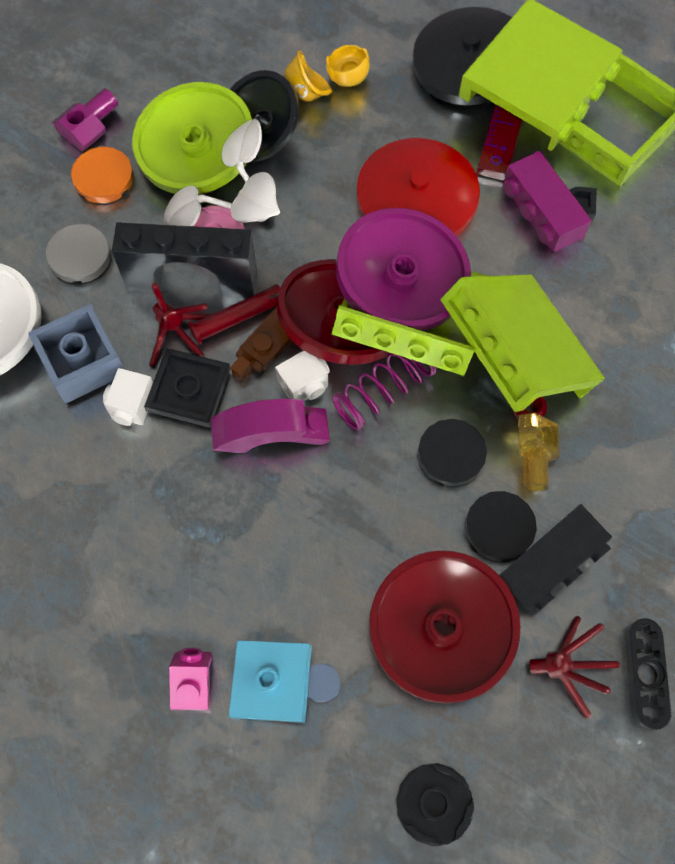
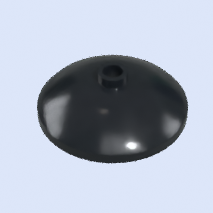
(270, 100)

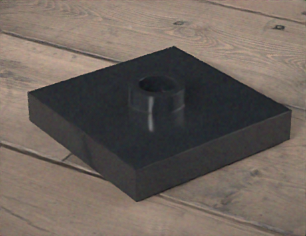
(187, 387)

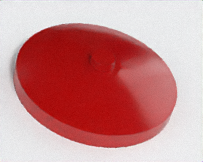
(422, 178)

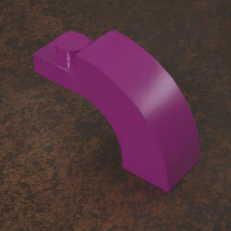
(268, 422)

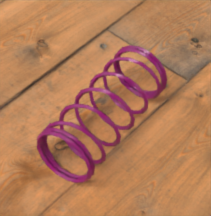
(355, 413)

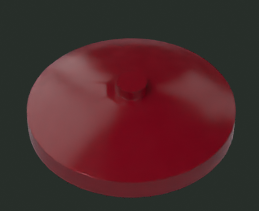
(308, 314)
(444, 626)

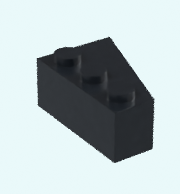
(556, 558)

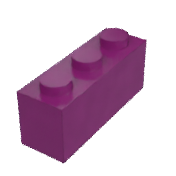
(546, 202)

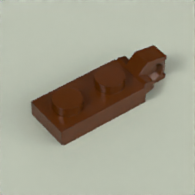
(260, 348)

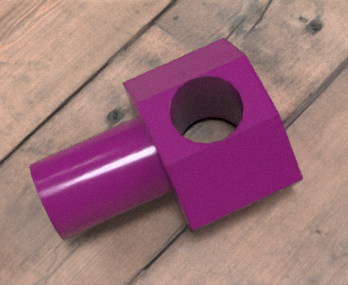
(82, 123)

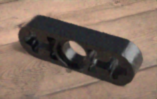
(662, 700)

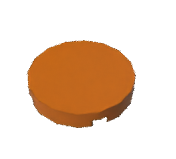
(102, 174)

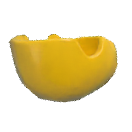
(348, 65)

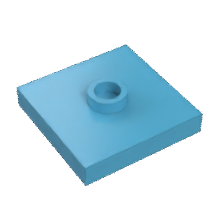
(270, 681)

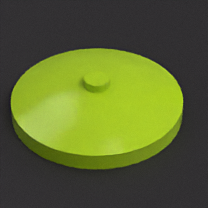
(183, 136)

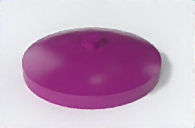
(400, 267)

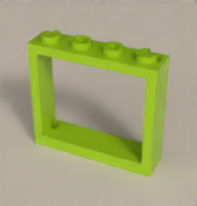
(603, 154)

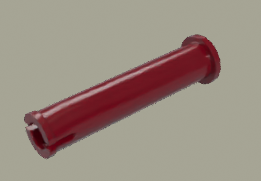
(234, 314)

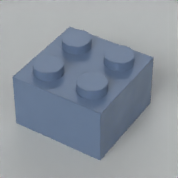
(76, 353)

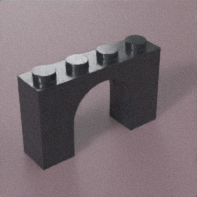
(145, 248)

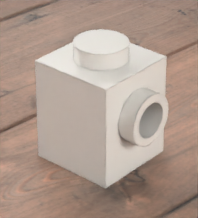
(303, 376)
(127, 397)

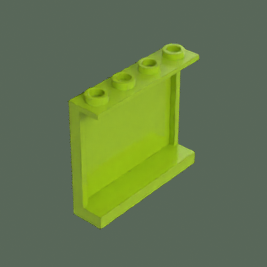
(543, 70)
(520, 338)
(439, 347)

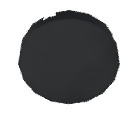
(452, 452)
(500, 526)
(434, 804)

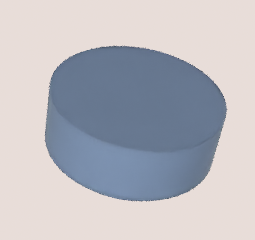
(323, 683)

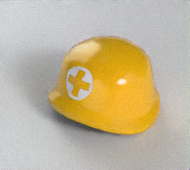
(306, 82)

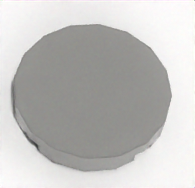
(78, 253)

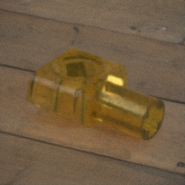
(537, 444)

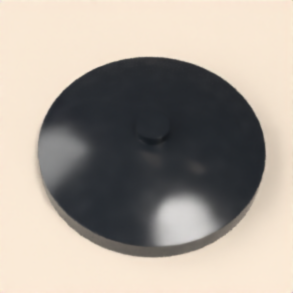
(451, 46)

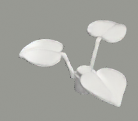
(253, 202)

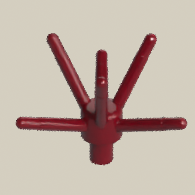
(171, 319)
(560, 664)

